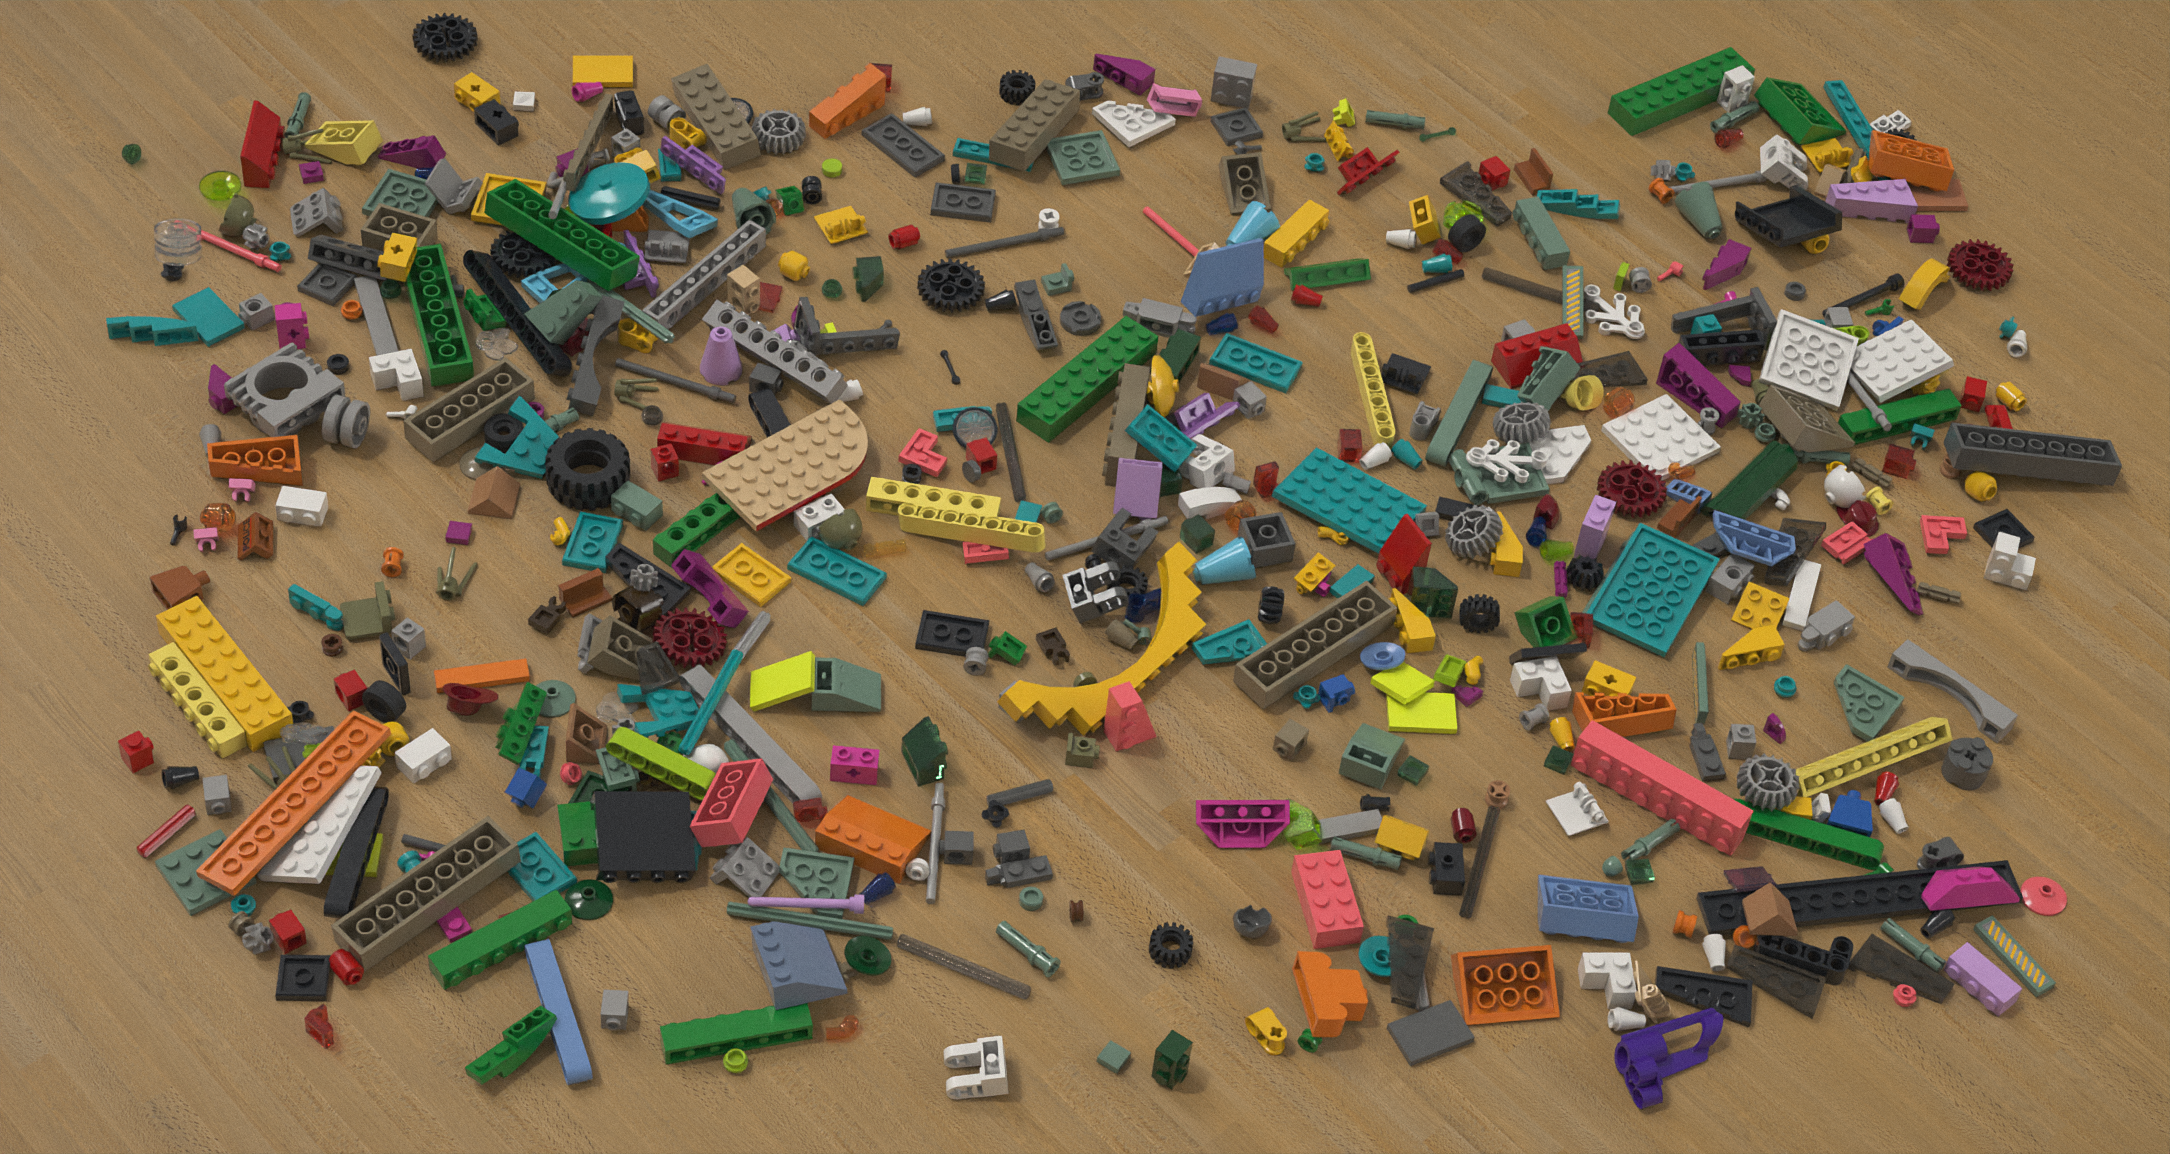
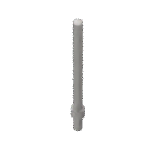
(1757, 176)
(1877, 414)
(1144, 524)
(938, 806)

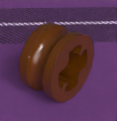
(332, 639)
(1076, 910)

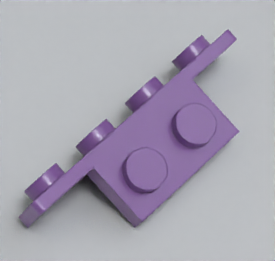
(696, 163)
(644, 272)
(1201, 414)

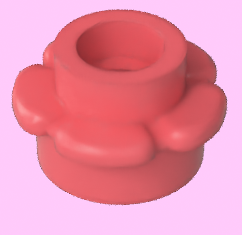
(570, 773)
(1902, 999)

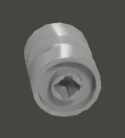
(664, 110)

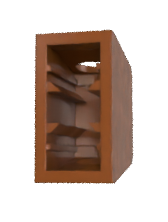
(178, 586)

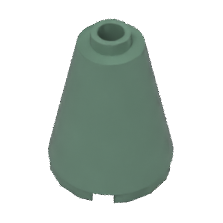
(751, 207)
(1701, 209)

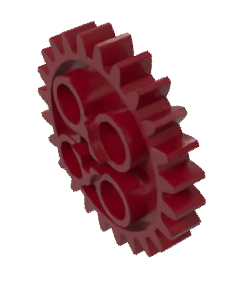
(1980, 265)
(1632, 488)
(705, 636)

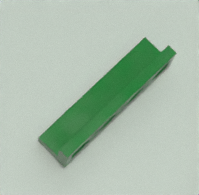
(1329, 273)

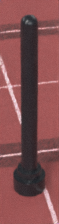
(1893, 283)

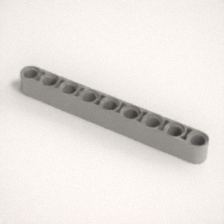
(751, 738)

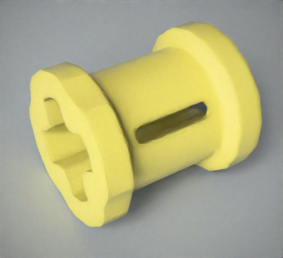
(1879, 501)

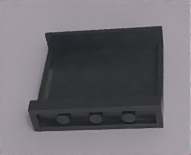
(1791, 219)
(643, 836)

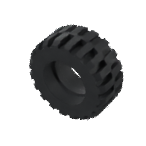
(581, 449)

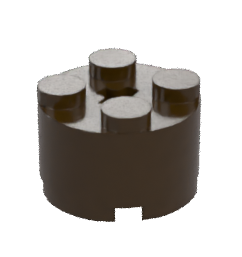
(638, 607)

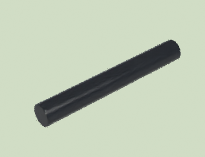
(1435, 281)

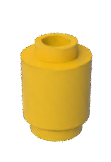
(2011, 396)

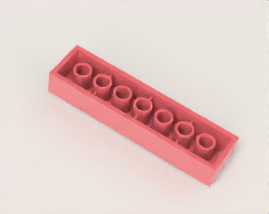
(1661, 788)

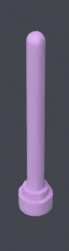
(853, 903)

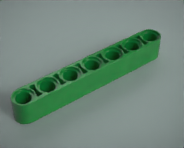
(1814, 837)

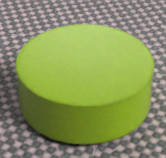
(831, 167)

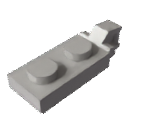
(589, 624)

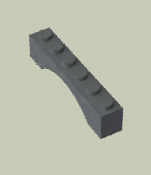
(587, 388)

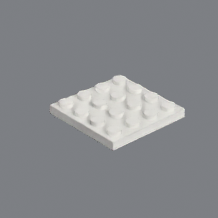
(1809, 359)
(1898, 361)
(1660, 436)

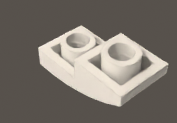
(1894, 121)

